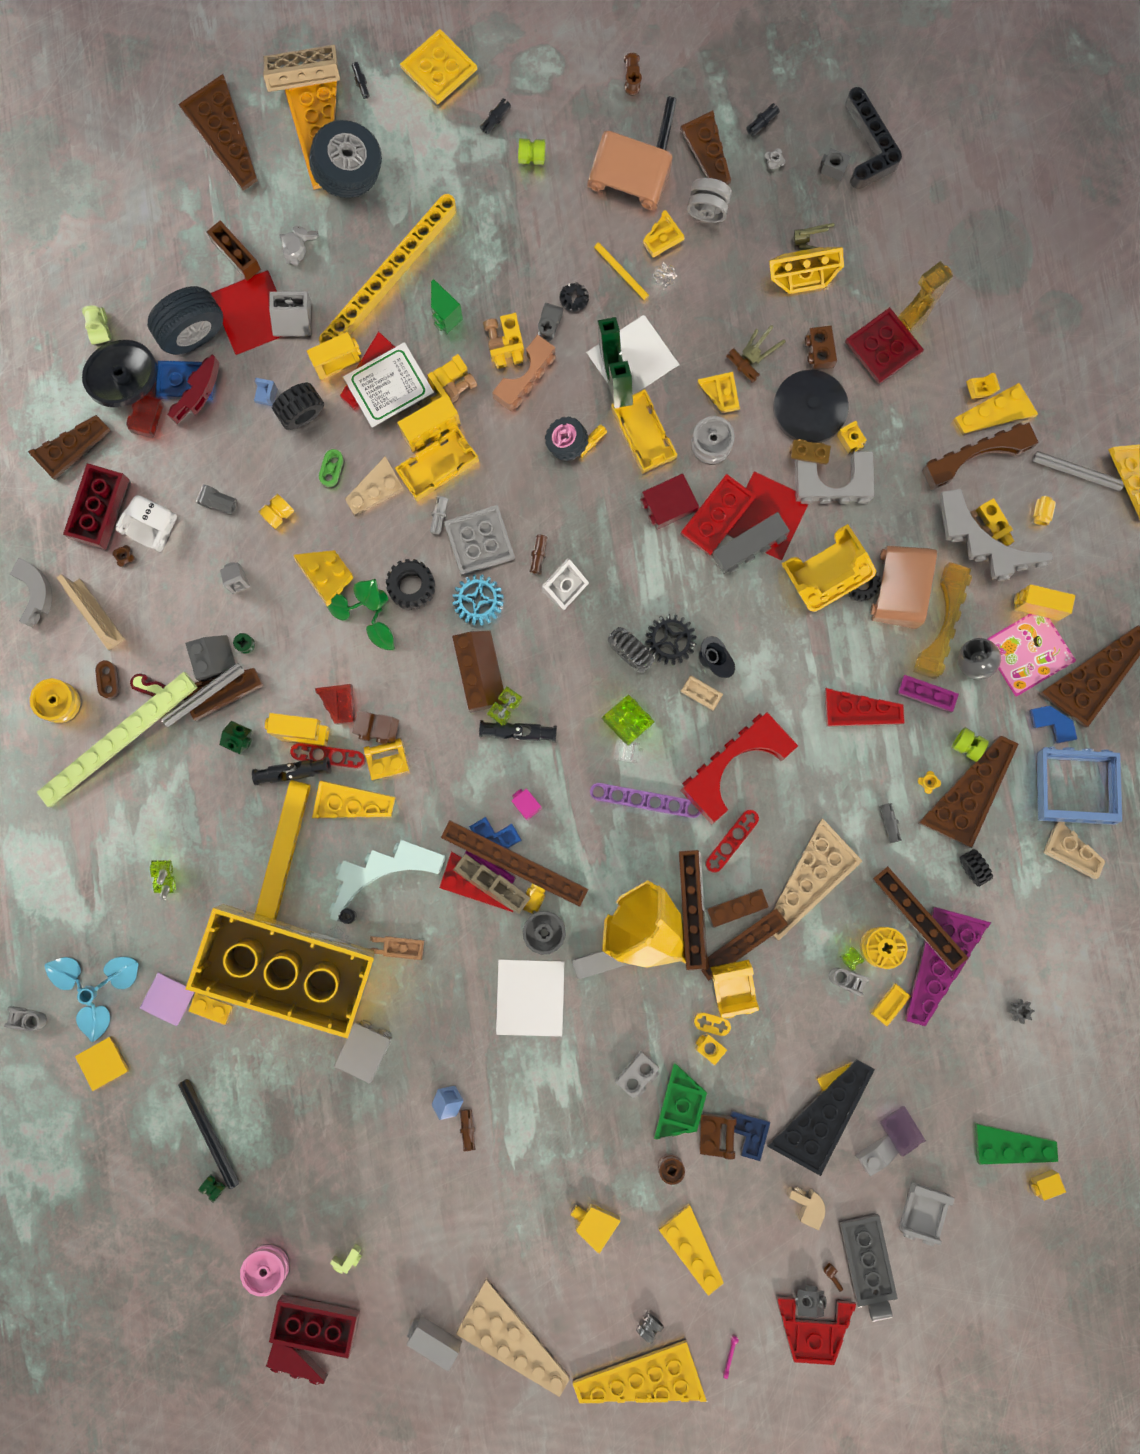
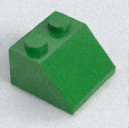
(444, 308)

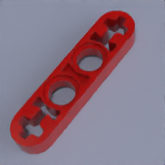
(328, 752)
(734, 843)

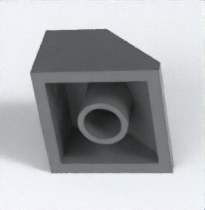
(210, 656)

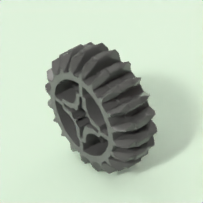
(630, 649)

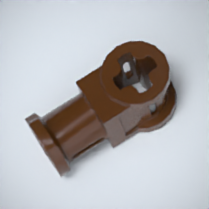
(633, 75)

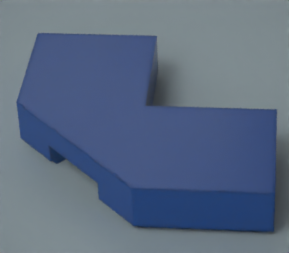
(1062, 725)
(506, 837)

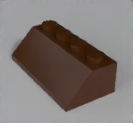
(478, 669)

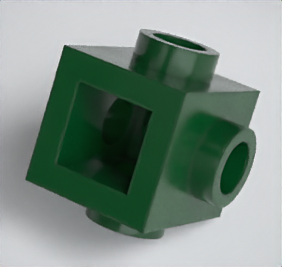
(235, 737)

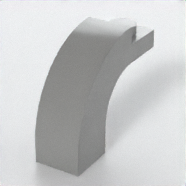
(39, 590)

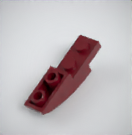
(201, 385)

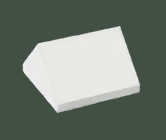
(564, 584)

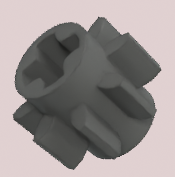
(1024, 1015)

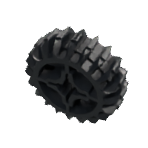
(678, 635)

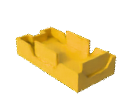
(644, 433)
(437, 464)

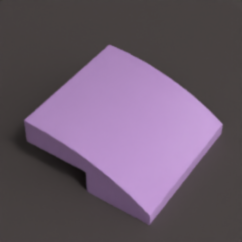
(167, 999)

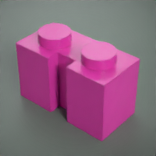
(526, 803)

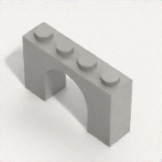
(860, 488)

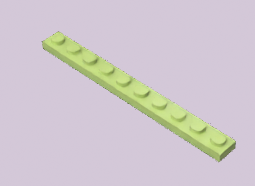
(117, 739)

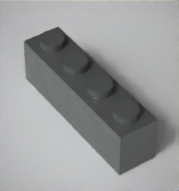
(751, 543)

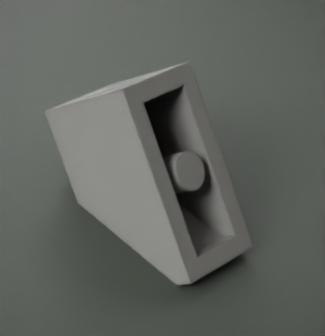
(234, 577)
(877, 1155)

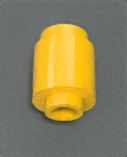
(1044, 510)
(536, 898)

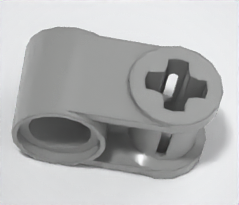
(851, 982)
(22, 1019)

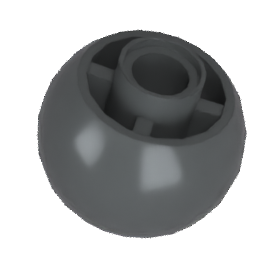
(979, 658)

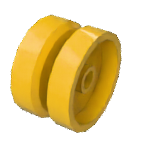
(55, 700)

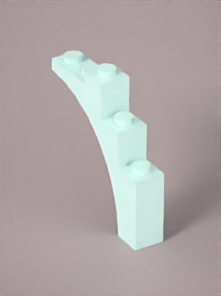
(378, 864)

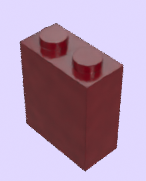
(669, 501)

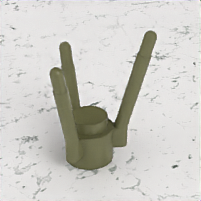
(802, 236)
(752, 352)

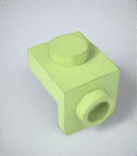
(352, 1259)

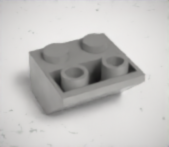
(290, 313)

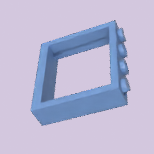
(1088, 754)

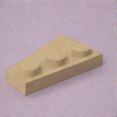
(374, 488)
(1070, 850)

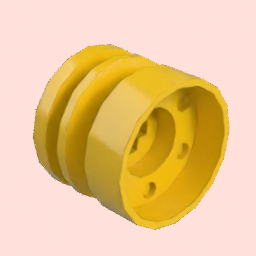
(874, 941)

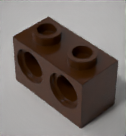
(824, 348)

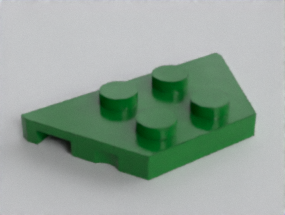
(681, 1105)

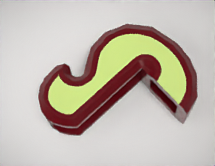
(142, 684)

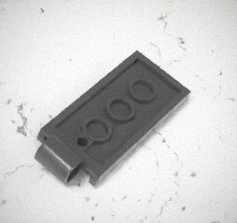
(869, 1265)

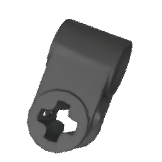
(549, 320)

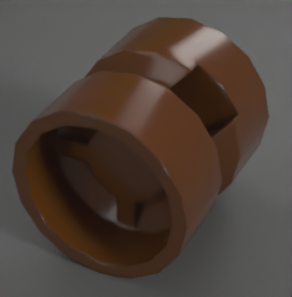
(671, 1169)

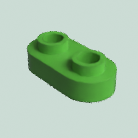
(331, 469)

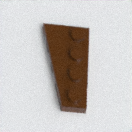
(706, 146)
(66, 449)
(239, 687)

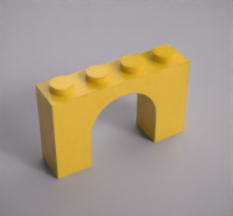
(297, 729)

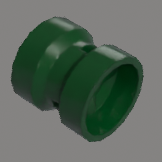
(211, 1188)

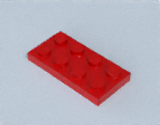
(718, 514)

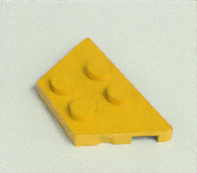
(324, 572)

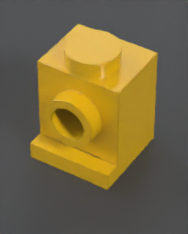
(848, 443)

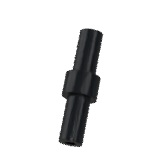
(360, 80)

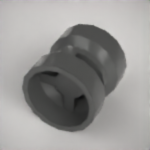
(650, 1328)

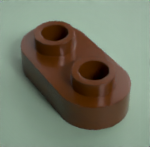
(106, 680)

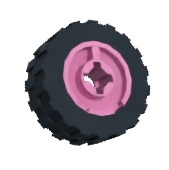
(562, 447)

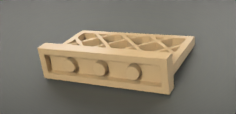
(301, 75)
(92, 611)

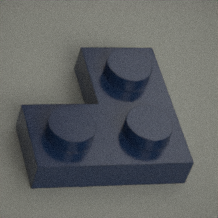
(755, 1134)

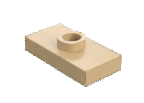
(701, 693)

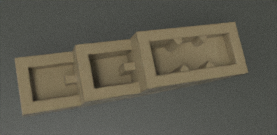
(491, 884)

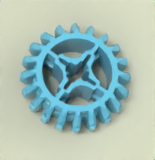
(470, 597)

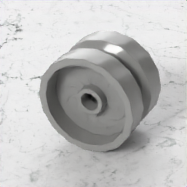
(709, 200)
(712, 429)

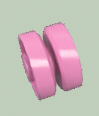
(258, 1281)

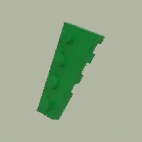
(1011, 1147)

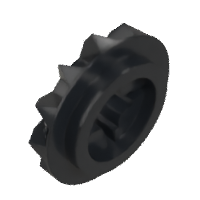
(579, 303)

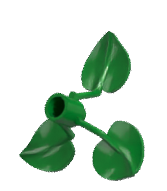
(373, 598)

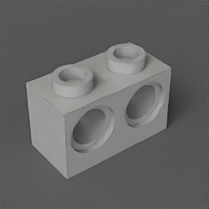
(633, 1071)

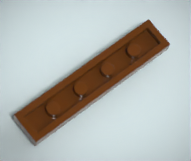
(746, 941)

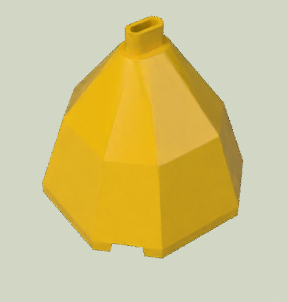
(645, 928)

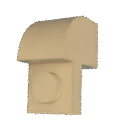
(813, 1207)

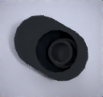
(716, 657)

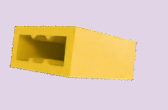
(1044, 602)

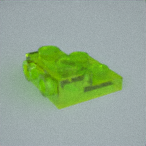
(628, 720)

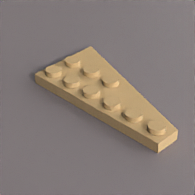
(817, 873)
(503, 1335)

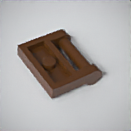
(712, 1135)

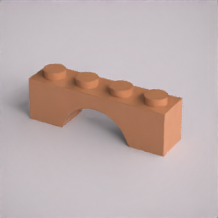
(510, 391)

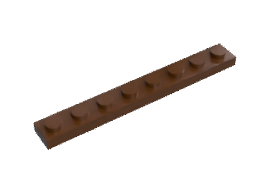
(514, 863)

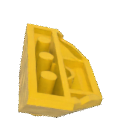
(806, 268)

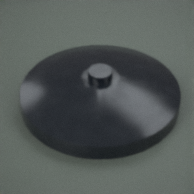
(119, 373)
(810, 406)

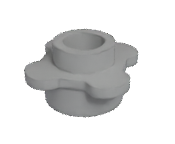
(773, 164)

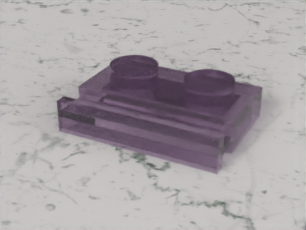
(902, 1131)

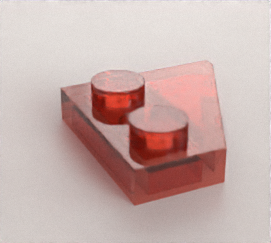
(338, 702)

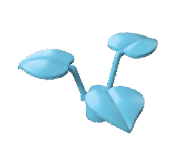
(92, 1020)

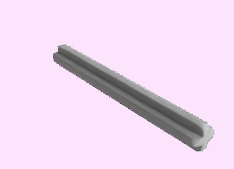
(1077, 470)
(202, 695)

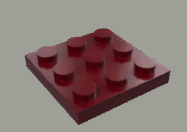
(884, 345)

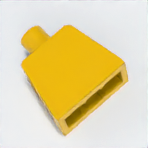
(595, 1225)

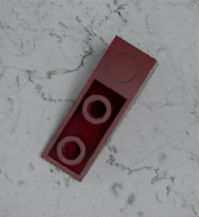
(296, 1363)

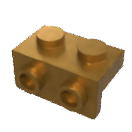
(810, 451)

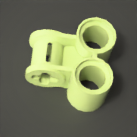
(96, 324)

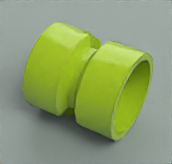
(531, 151)
(970, 744)

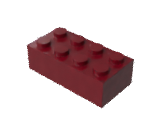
(96, 506)
(314, 1326)

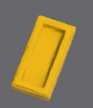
(890, 1004)

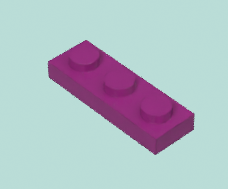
(928, 693)

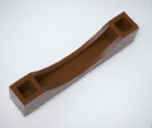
(1014, 442)

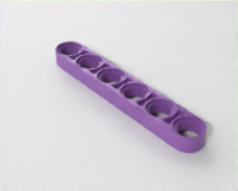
(645, 803)

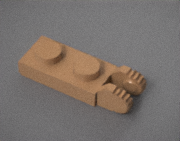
(399, 947)

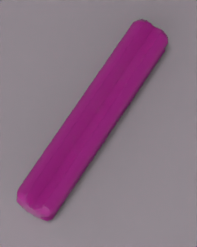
(494, 868)

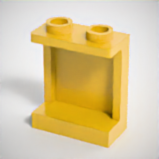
(734, 989)

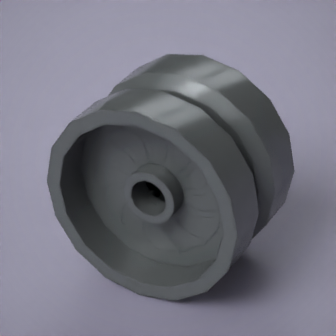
(548, 943)

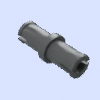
(890, 823)

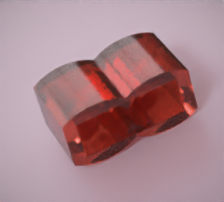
(145, 416)

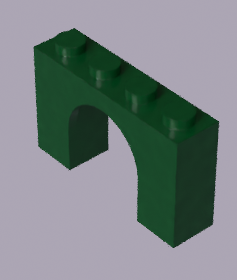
(616, 369)

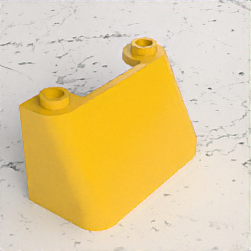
(832, 571)

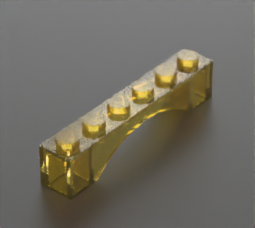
(932, 287)
(953, 584)

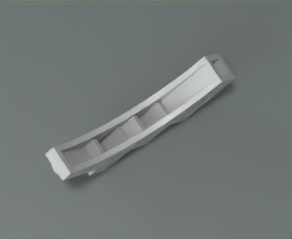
(1002, 559)

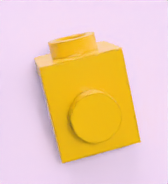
(983, 386)

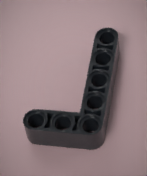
(874, 139)

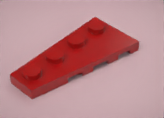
(457, 884)

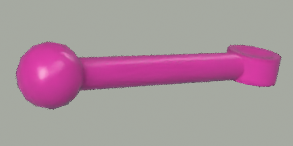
(734, 1340)

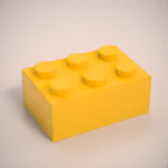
(429, 423)

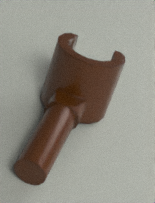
(830, 1271)

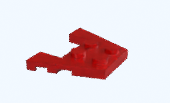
(815, 1340)

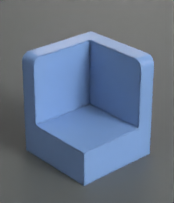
(265, 392)
(447, 1102)

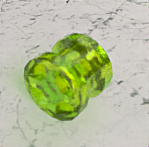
(852, 958)

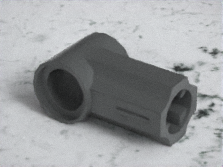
(212, 498)

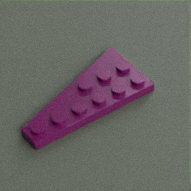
(933, 975)

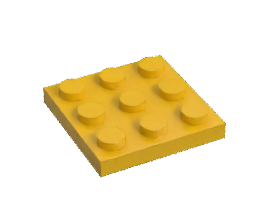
(438, 66)

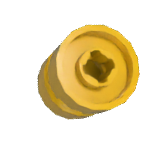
(276, 511)

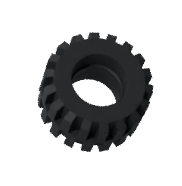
(298, 406)
(406, 569)

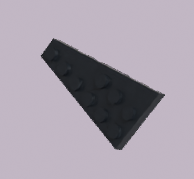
(820, 1125)

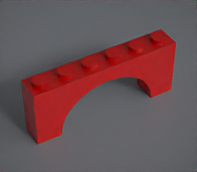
(763, 736)

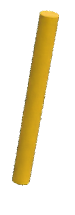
(622, 272)

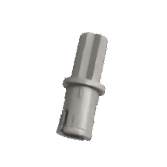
(438, 514)

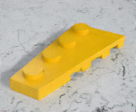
(1003, 408)
(1128, 465)
(345, 801)
(688, 1242)

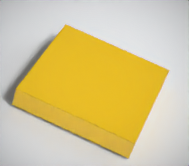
(102, 1063)

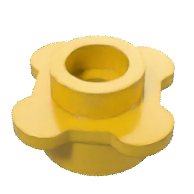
(924, 782)

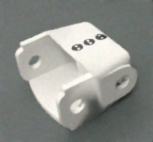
(147, 523)

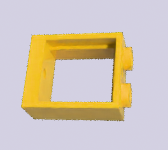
(334, 355)

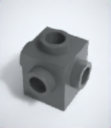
(811, 1302)

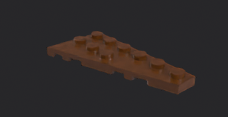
(217, 122)
(1093, 682)
(968, 801)

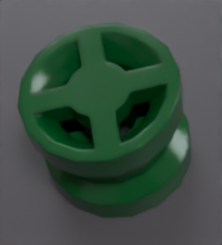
(246, 646)

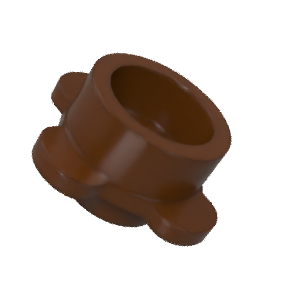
(117, 553)

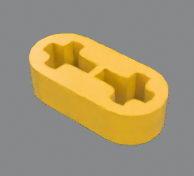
(713, 1019)

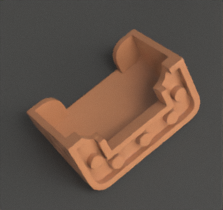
(631, 168)
(905, 586)

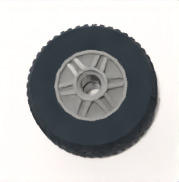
(345, 158)
(185, 320)

